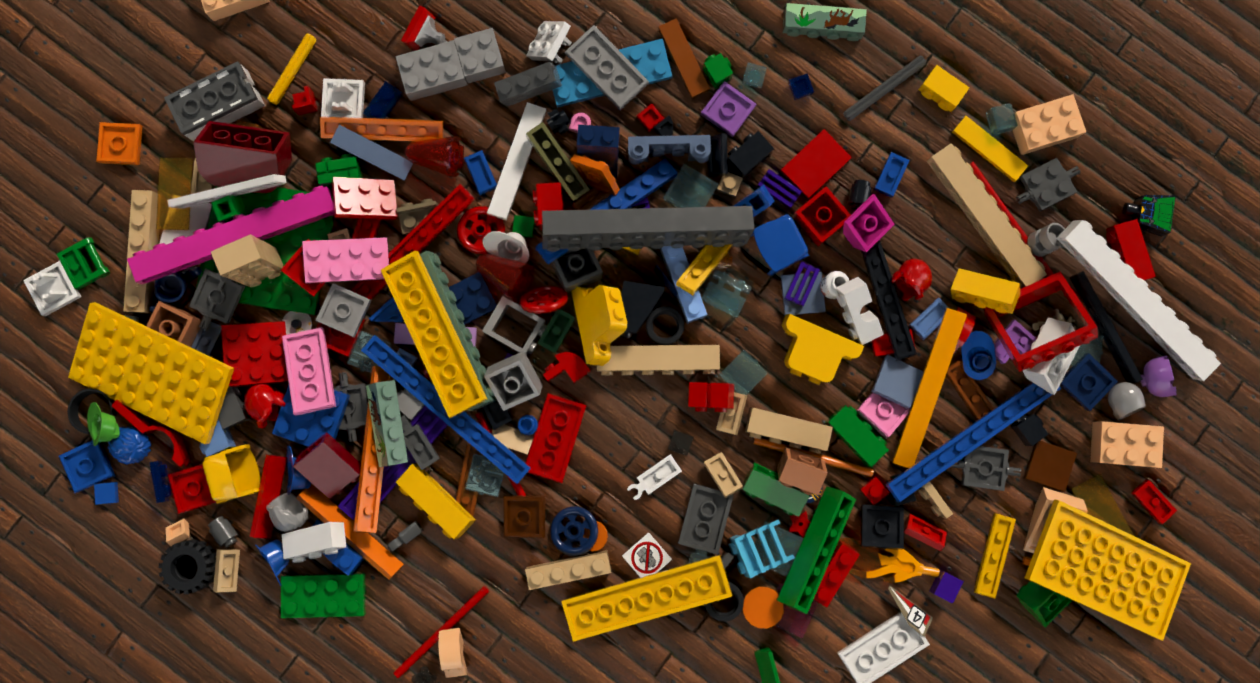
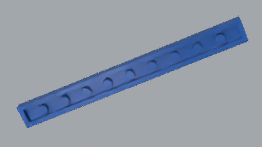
(461, 423)
(967, 441)

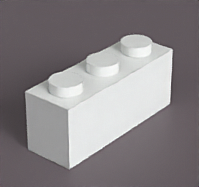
(314, 541)

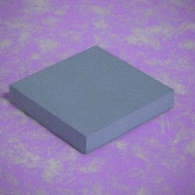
(815, 302)
(897, 381)

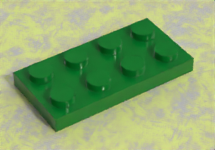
(323, 595)

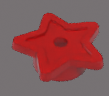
(795, 523)

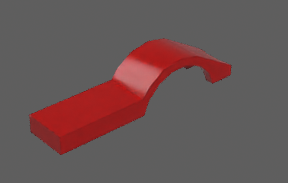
(144, 426)

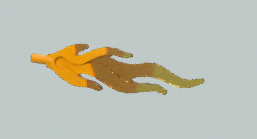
(875, 564)

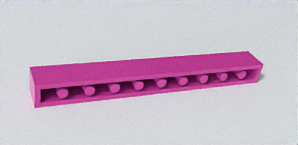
(262, 223)

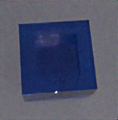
(801, 86)

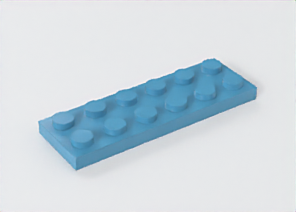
(647, 58)

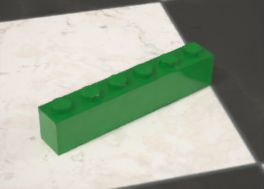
(816, 549)

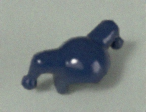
(174, 286)

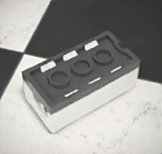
(216, 98)

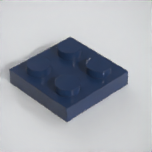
(473, 297)
(1088, 381)

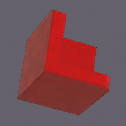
(304, 102)

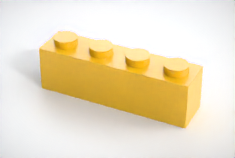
(435, 501)

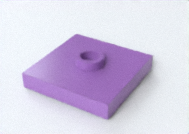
(728, 109)

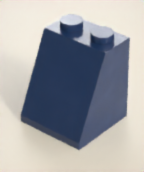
(600, 144)

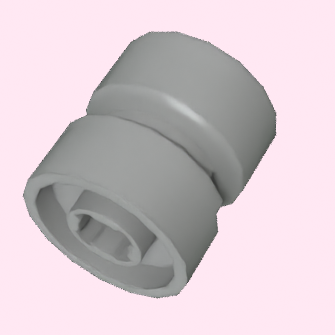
(1044, 240)

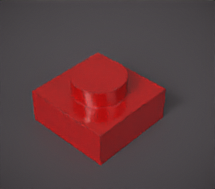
(874, 490)

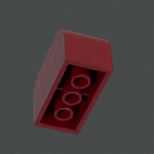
(241, 153)

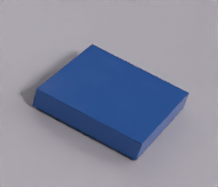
(86, 466)

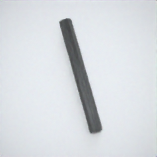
(884, 88)

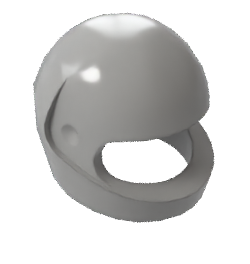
(1125, 400)

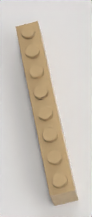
(986, 216)

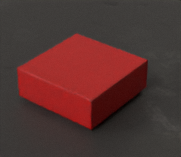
(650, 117)

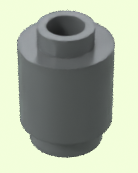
(223, 532)

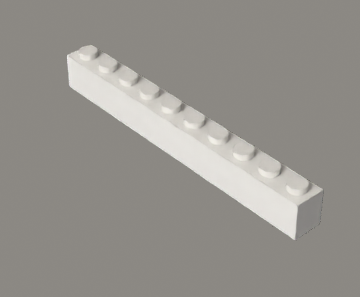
(1138, 299)

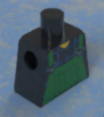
(1152, 212)

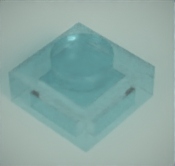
(754, 75)

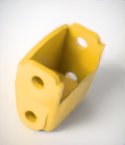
(232, 474)

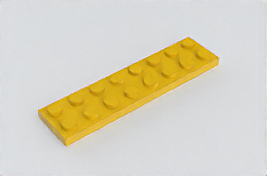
(433, 334)
(647, 598)

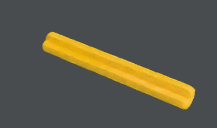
(291, 69)

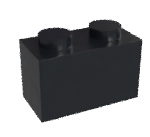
(750, 154)

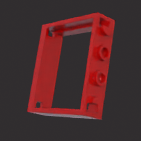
(1053, 348)

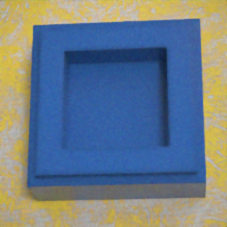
(106, 493)

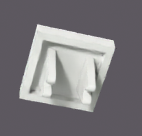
(548, 41)
(343, 98)
(51, 289)

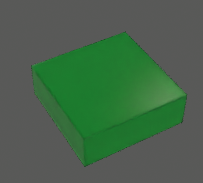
(523, 226)

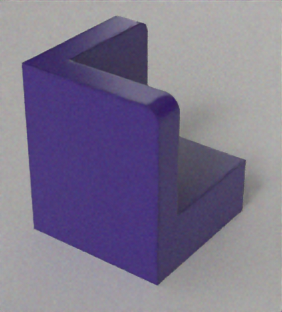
(946, 586)

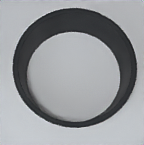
(74, 406)

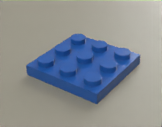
(310, 426)

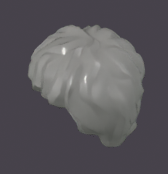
(287, 512)

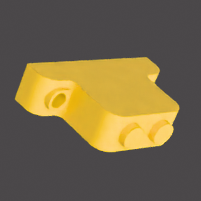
(599, 320)
(816, 350)

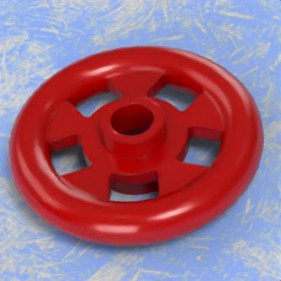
(472, 215)
(543, 299)

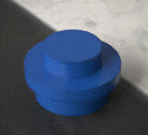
(527, 425)

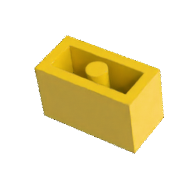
(943, 89)

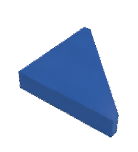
(388, 313)

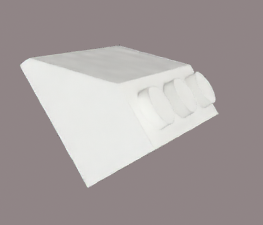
(1051, 373)

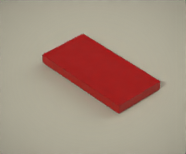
(555, 437)

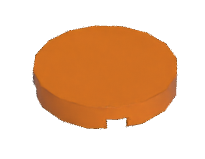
(762, 607)

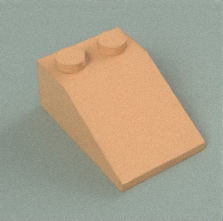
(1042, 511)

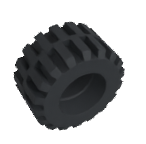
(173, 572)

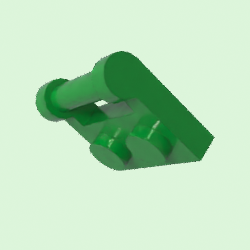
(77, 266)

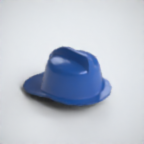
(979, 355)
(295, 478)
(273, 555)

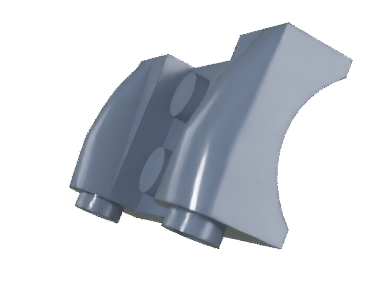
(696, 146)

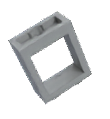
(497, 316)

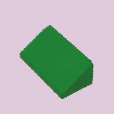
(767, 666)

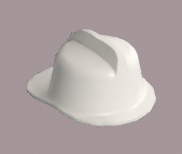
(508, 245)

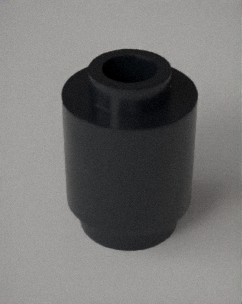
(859, 193)

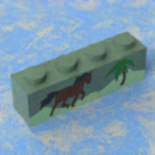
(824, 21)
(386, 423)

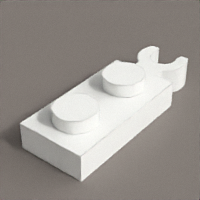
(656, 476)

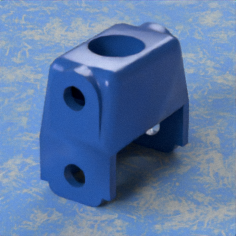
(780, 243)

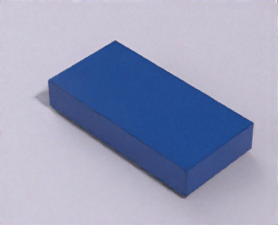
(480, 172)

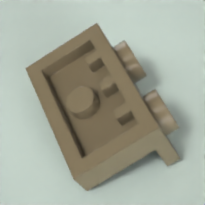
(412, 215)

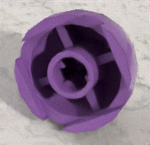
(1159, 377)

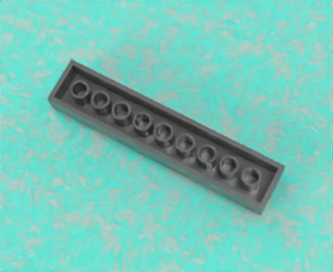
(646, 228)

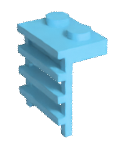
(747, 554)

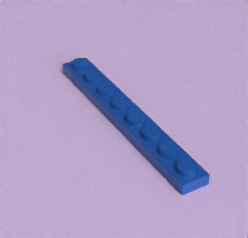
(627, 197)

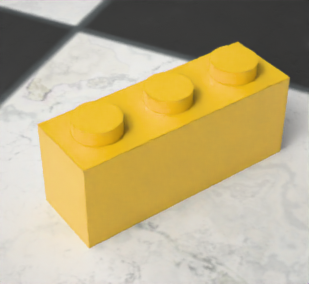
(985, 291)

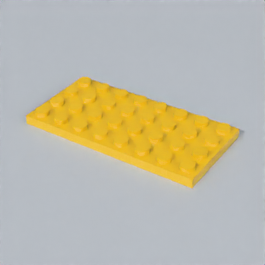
(150, 372)
(1107, 570)

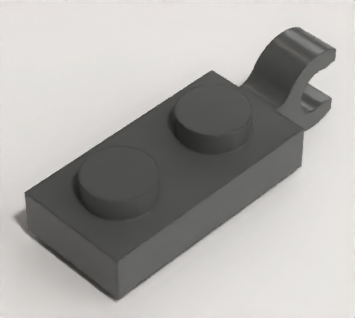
(418, 444)

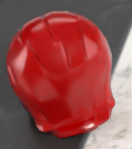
(913, 278)
(263, 403)

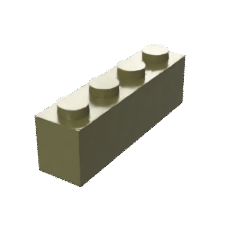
(557, 162)

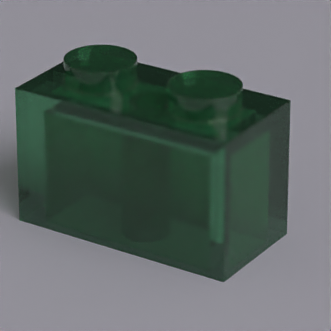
(557, 331)

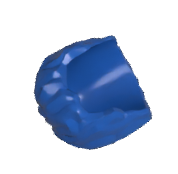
(130, 446)

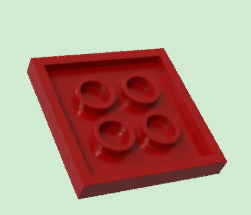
(255, 353)

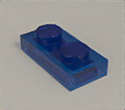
(383, 102)
(159, 473)

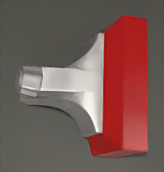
(422, 30)

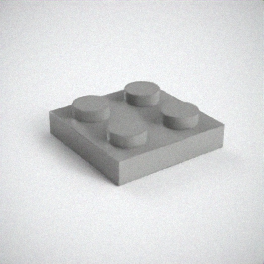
(343, 310)

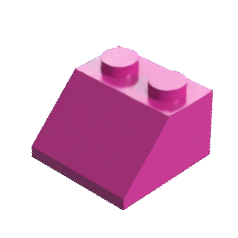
(867, 224)

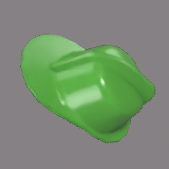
(101, 425)

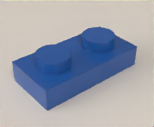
(891, 174)

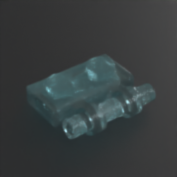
(724, 299)

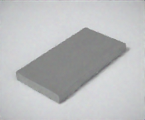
(606, 67)

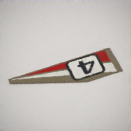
(914, 615)

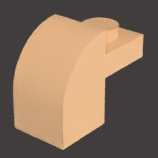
(451, 653)

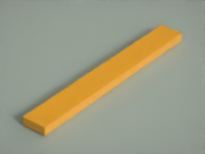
(929, 387)

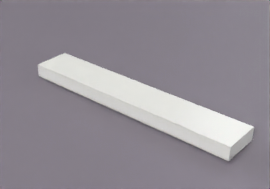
(515, 163)
(233, 189)

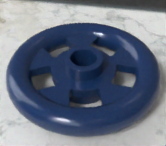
(585, 543)

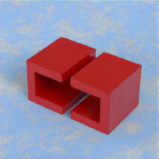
(711, 396)

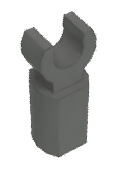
(406, 535)

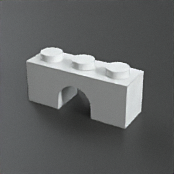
(852, 298)

